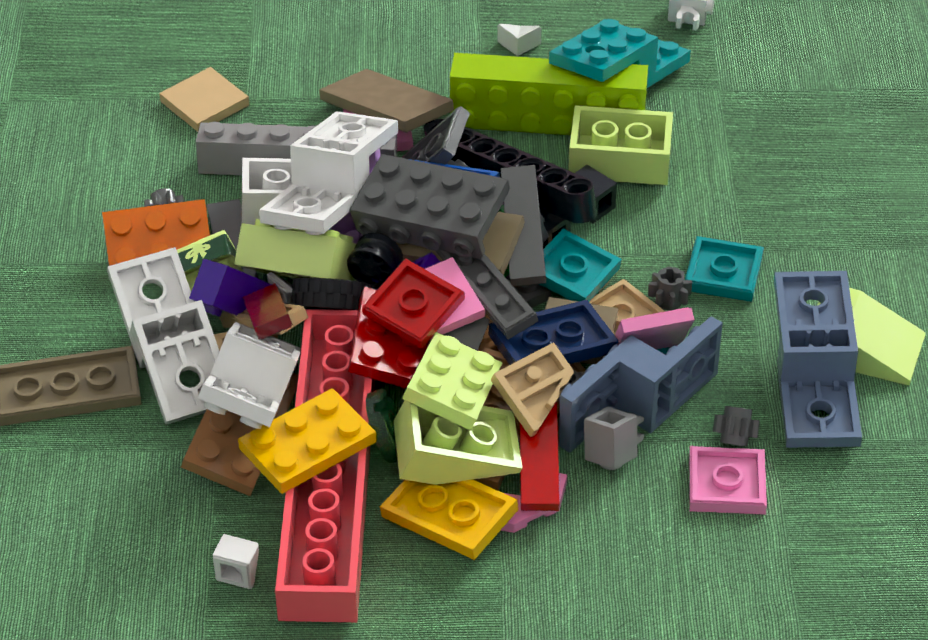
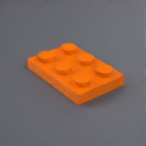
(153, 229)

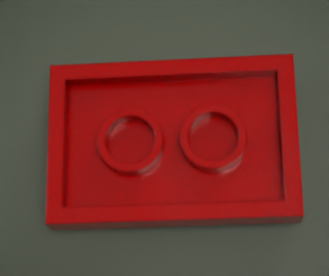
(380, 352)

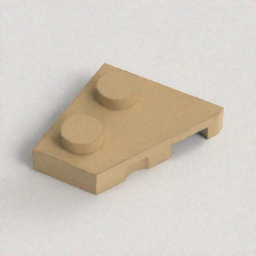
(534, 385)

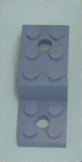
(817, 359)
(641, 381)

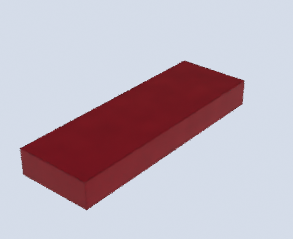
(267, 311)

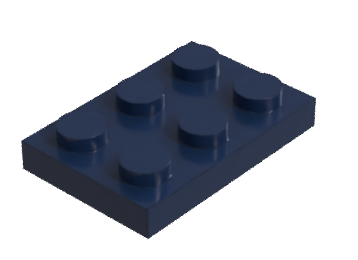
(572, 327)

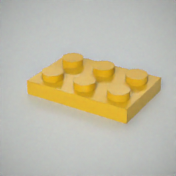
(307, 440)
(453, 514)

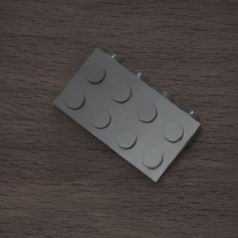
(429, 205)

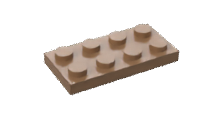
(216, 449)

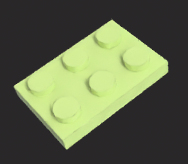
(452, 380)

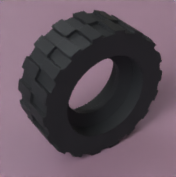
(327, 293)

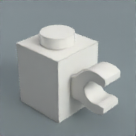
(689, 12)

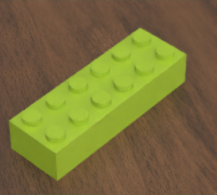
(536, 95)

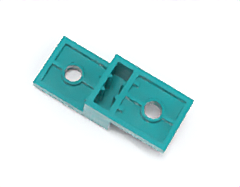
(613, 47)

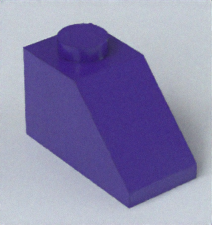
(223, 288)

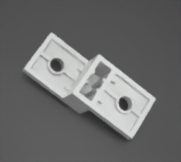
(328, 172)
(167, 331)
(249, 376)

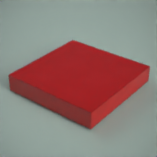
(413, 303)

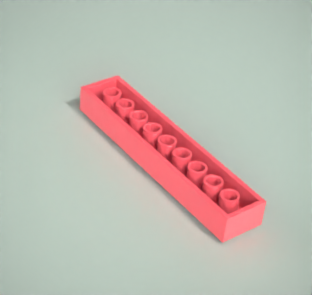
(326, 513)

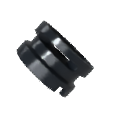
(375, 258)

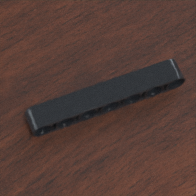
(558, 189)

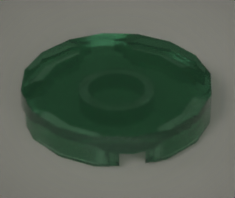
(381, 415)

